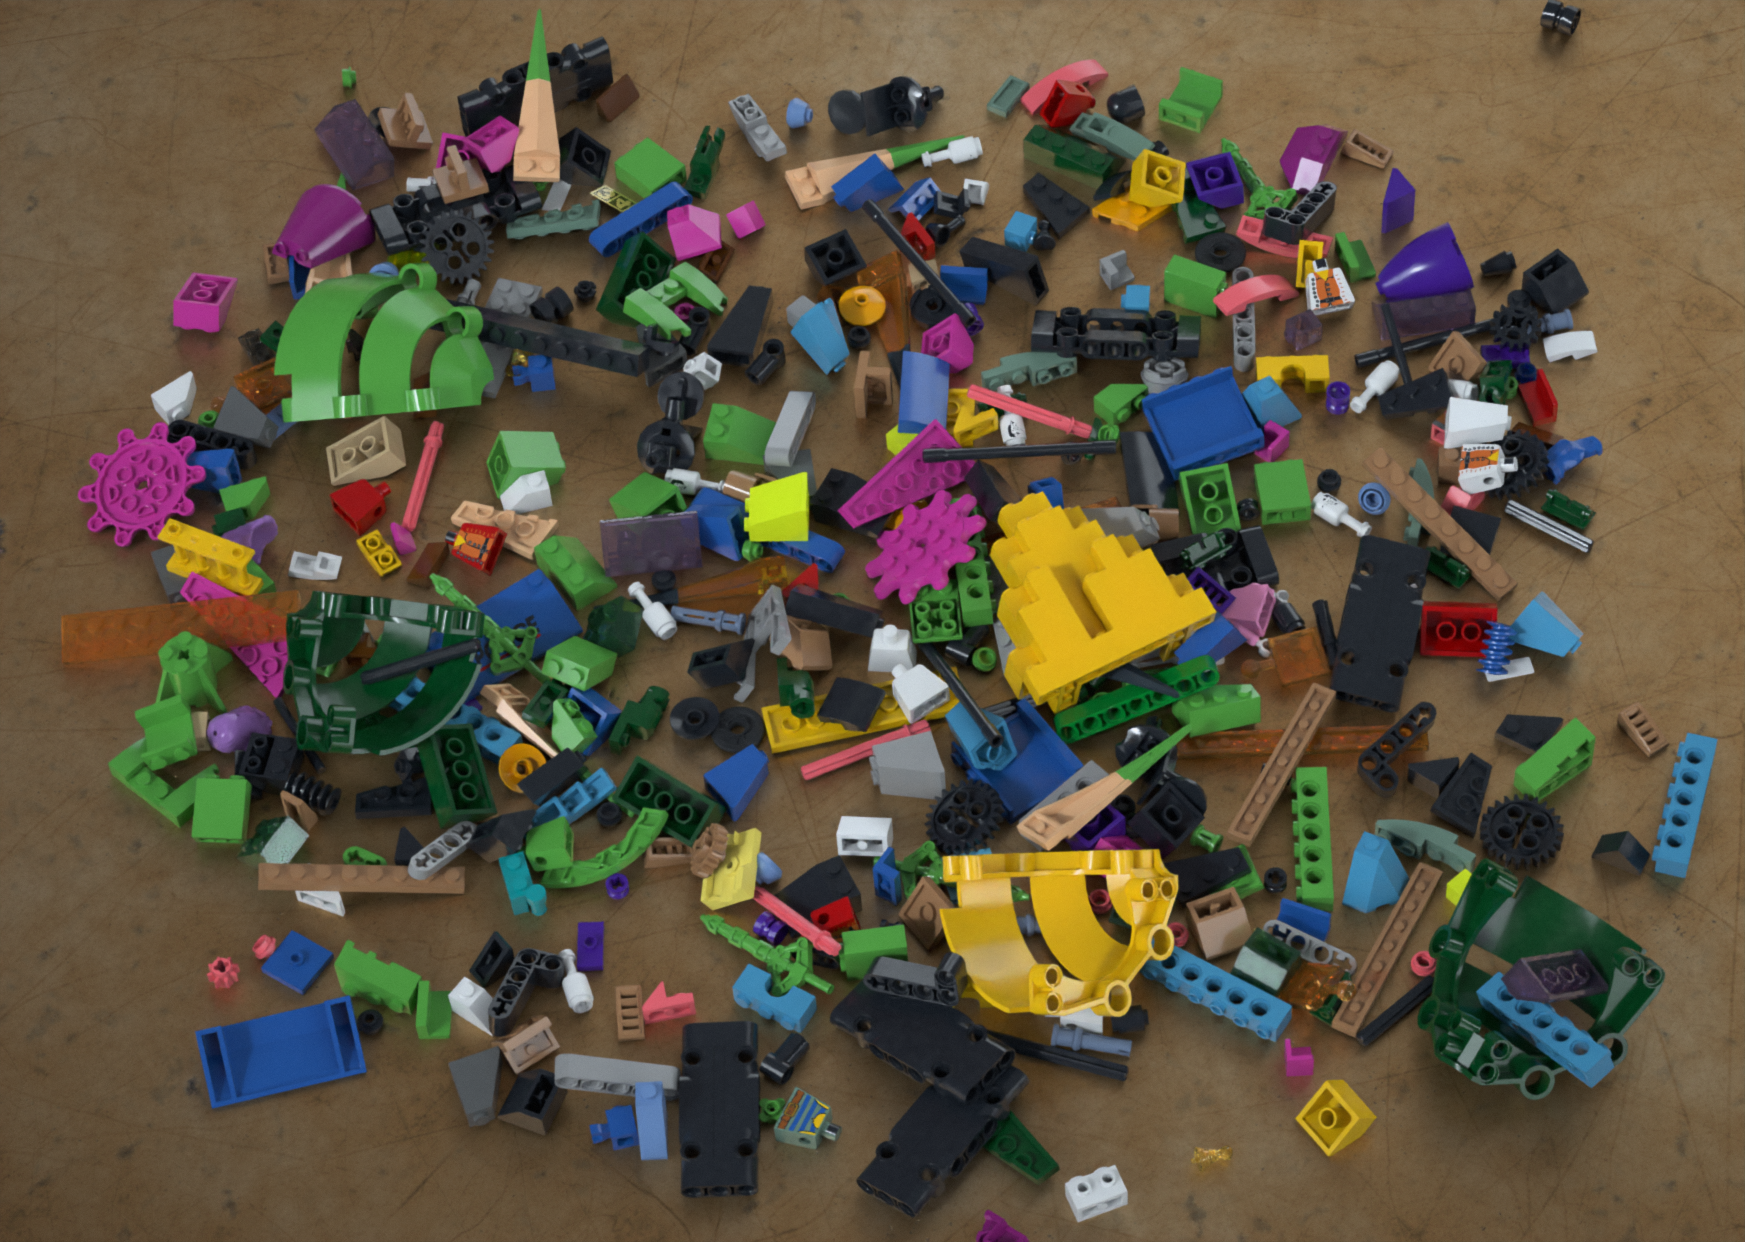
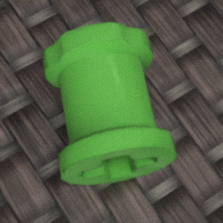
(1206, 839)

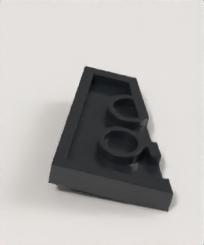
(1055, 204)
(1420, 395)
(1464, 795)
(403, 800)
(1207, 873)

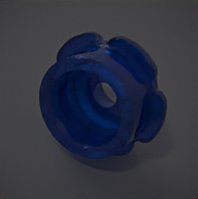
(1526, 372)

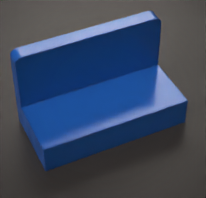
(916, 199)
(297, 277)
(966, 283)
(887, 878)
(1304, 918)

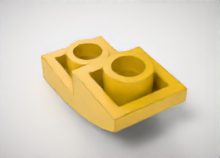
(378, 553)

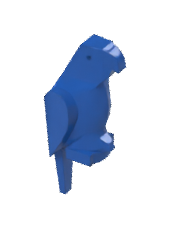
(1568, 454)

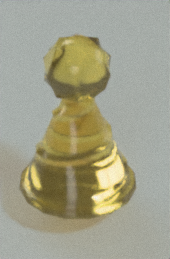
(518, 358)
(1206, 1157)

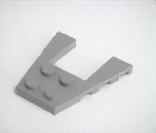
(765, 619)

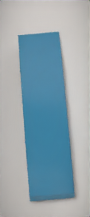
(576, 800)

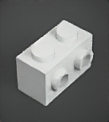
(864, 836)
(1096, 1193)

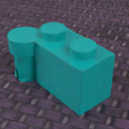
(520, 886)

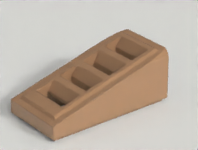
(1352, 150)
(1633, 716)
(298, 811)
(661, 860)
(625, 997)

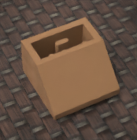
(808, 645)
(1218, 923)

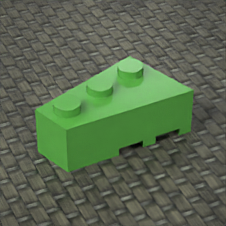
(1218, 708)
(1556, 761)
(376, 981)

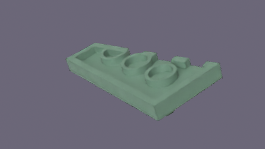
(556, 221)

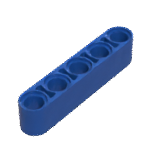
(639, 218)

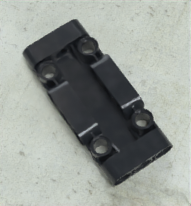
(572, 77)
(402, 224)
(1074, 335)
(1243, 564)
(1379, 623)
(925, 1041)
(719, 1109)
(935, 1142)

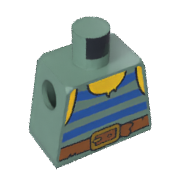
(805, 1121)

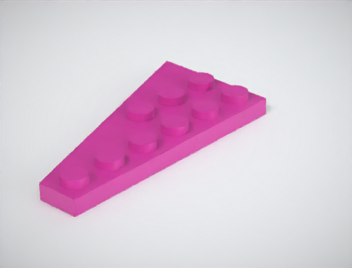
(907, 478)
(264, 660)

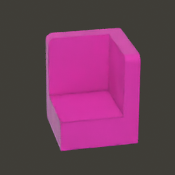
(745, 219)
(1276, 442)
(1298, 1060)

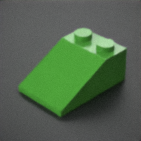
(736, 435)
(1209, 499)

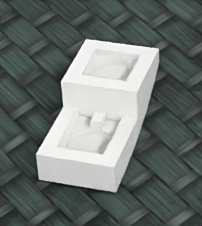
(1571, 343)
(319, 567)

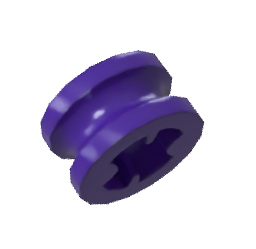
(614, 880)

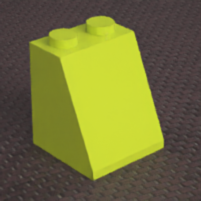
(779, 510)

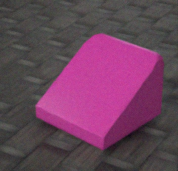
(403, 539)

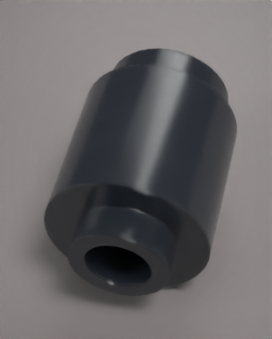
(1287, 618)
(1132, 1021)

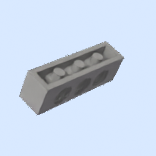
(1081, 779)

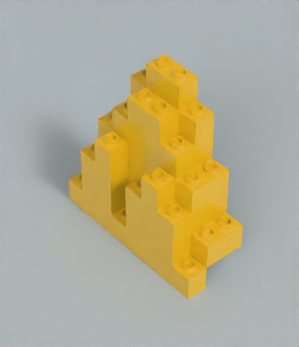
(1083, 601)

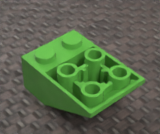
(936, 614)

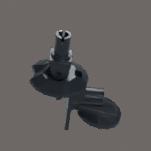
(891, 105)
(680, 399)
(1141, 740)

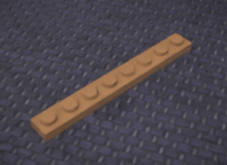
(1439, 523)
(1281, 765)
(357, 878)
(1388, 948)

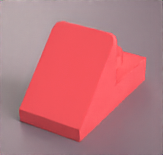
(1459, 498)
(664, 1008)

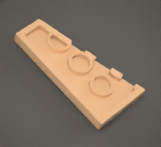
(521, 531)

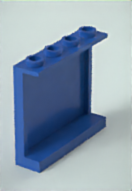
(1202, 422)
(1034, 773)

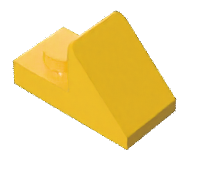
(1307, 253)
(970, 428)

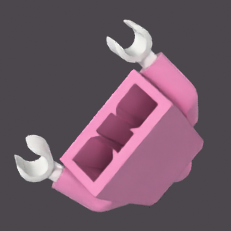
(1252, 612)

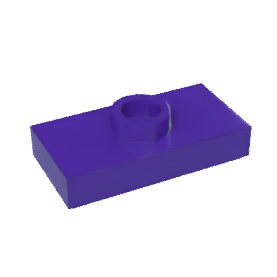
(1493, 353)
(590, 946)

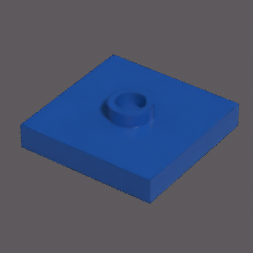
(297, 962)

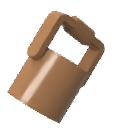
(738, 484)
(1167, 520)

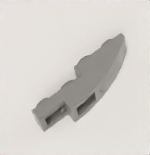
(756, 128)

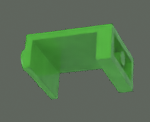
(1191, 100)
(167, 732)

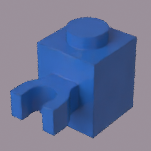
(539, 373)
(1051, 489)
(620, 1128)

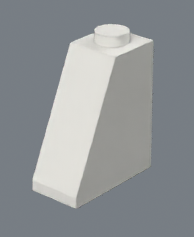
(1474, 422)

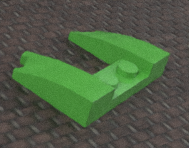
(684, 280)
(135, 774)

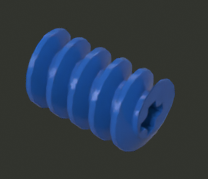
(1497, 648)

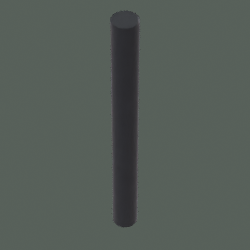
(1396, 343)
(292, 724)

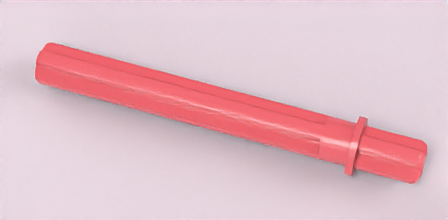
(1029, 411)
(432, 444)
(860, 751)
(821, 939)

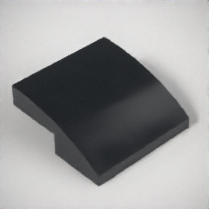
(1479, 526)
(851, 704)

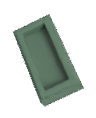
(1008, 96)

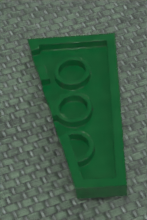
(1196, 216)
(1021, 1150)

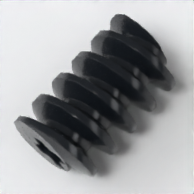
(314, 792)

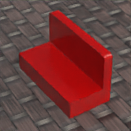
(1539, 400)

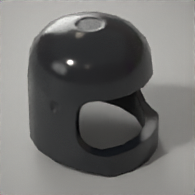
(1125, 105)

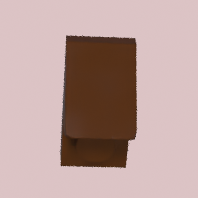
(361, 653)

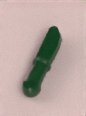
(1097, 424)

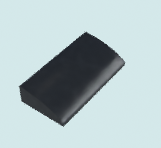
(1146, 471)

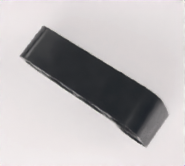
(1304, 218)
(213, 439)
(1399, 744)
(528, 969)
(918, 981)

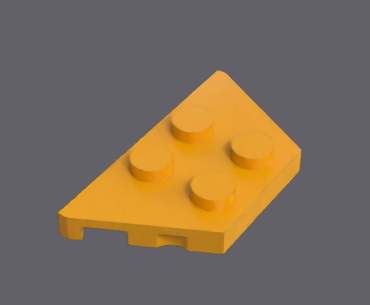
(1129, 213)

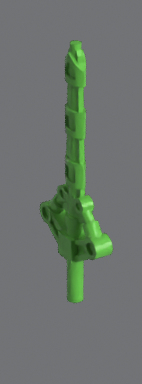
(1261, 195)
(500, 639)
(913, 867)
(778, 959)

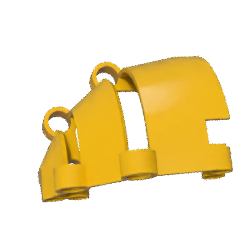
(997, 957)

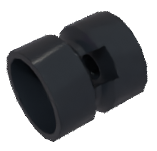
(1562, 17)
(553, 306)

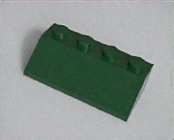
(1070, 156)
(638, 266)
(456, 776)
(656, 788)

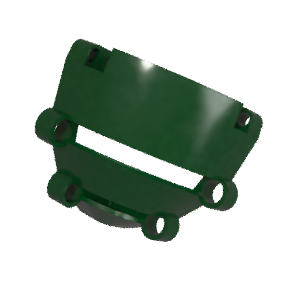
(331, 629)
(1515, 928)

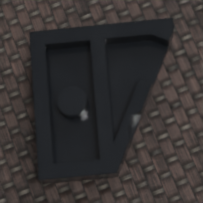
(1527, 731)

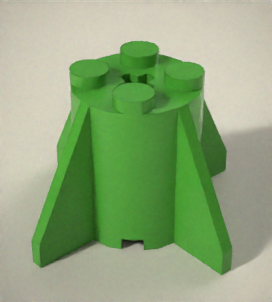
(191, 670)

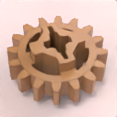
(709, 850)

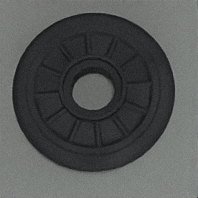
(1221, 241)
(738, 716)

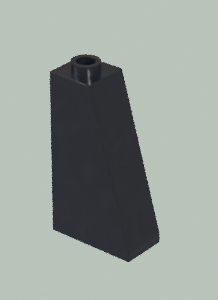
(1007, 268)
(744, 328)
(990, 489)
(833, 611)

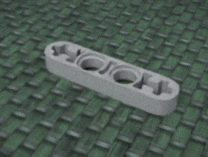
(439, 847)
(1312, 945)

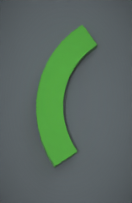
(613, 858)

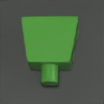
(550, 845)

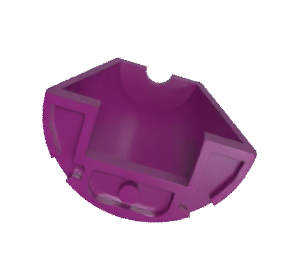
(324, 227)

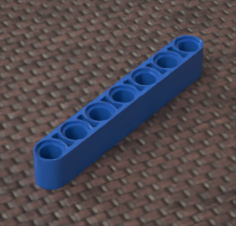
(816, 550)

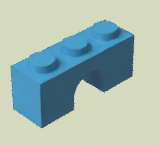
(791, 1010)

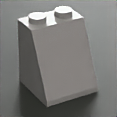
(1125, 522)
(908, 767)

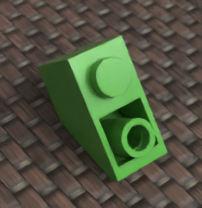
(1119, 401)
(248, 495)
(570, 726)

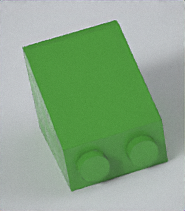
(521, 454)
(647, 497)

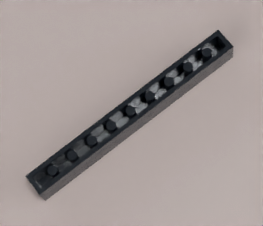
(559, 341)

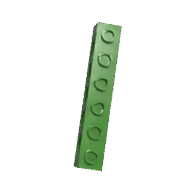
(972, 581)
(1312, 782)

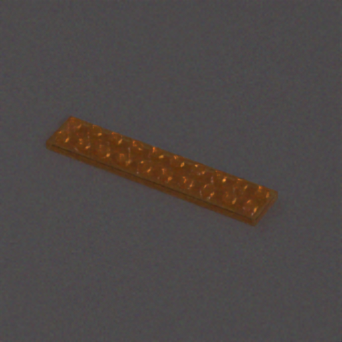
(147, 628)

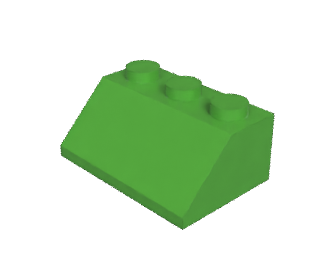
(573, 570)

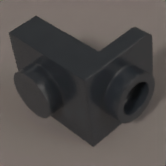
(951, 205)
(662, 346)
(408, 763)

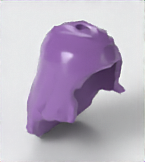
(254, 535)
(236, 727)

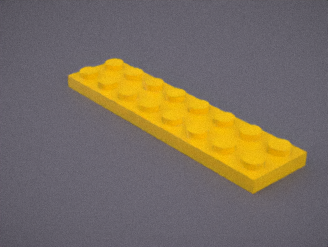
(789, 732)

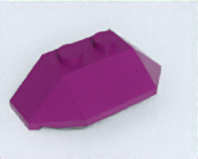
(1311, 155)

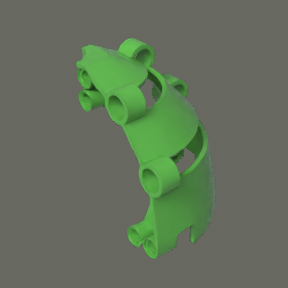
(317, 334)

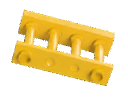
(213, 547)

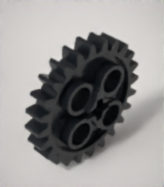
(473, 233)
(1531, 462)
(974, 802)
(1544, 840)

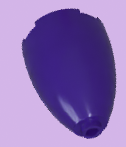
(1426, 267)

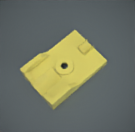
(737, 883)

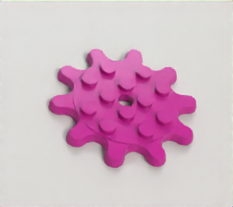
(134, 462)
(943, 531)

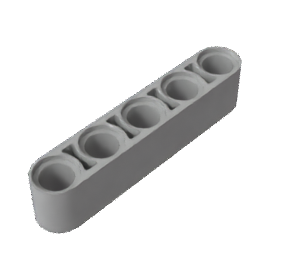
(1244, 328)
(790, 428)
(613, 1075)

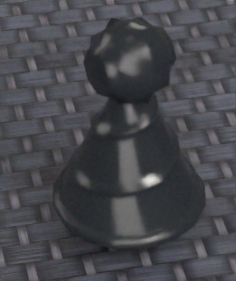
(1044, 240)

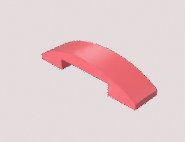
(1082, 71)
(1251, 231)
(1258, 288)

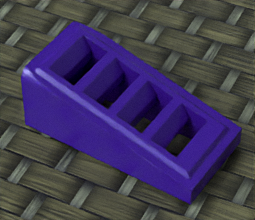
(1201, 576)

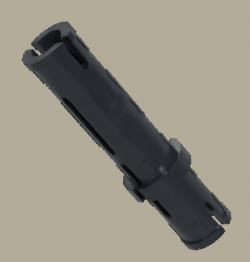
(1326, 630)

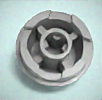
(1162, 375)

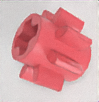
(223, 972)

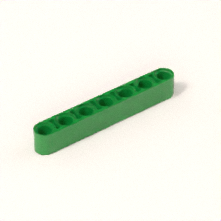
(1126, 709)

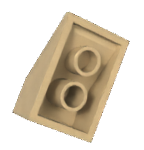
(367, 453)

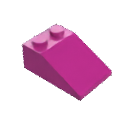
(204, 302)

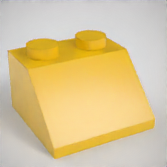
(1156, 179)
(1335, 1116)

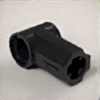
(700, 327)
(769, 359)
(963, 649)
(781, 1064)

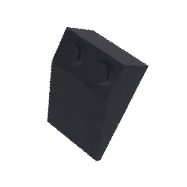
(833, 494)
(818, 888)

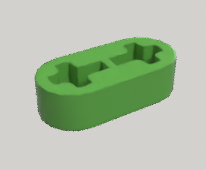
(366, 857)

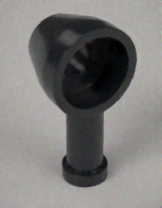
(941, 233)

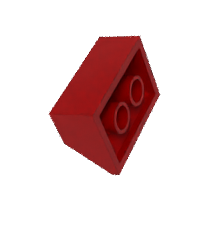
(1455, 628)

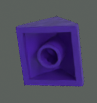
(1398, 202)

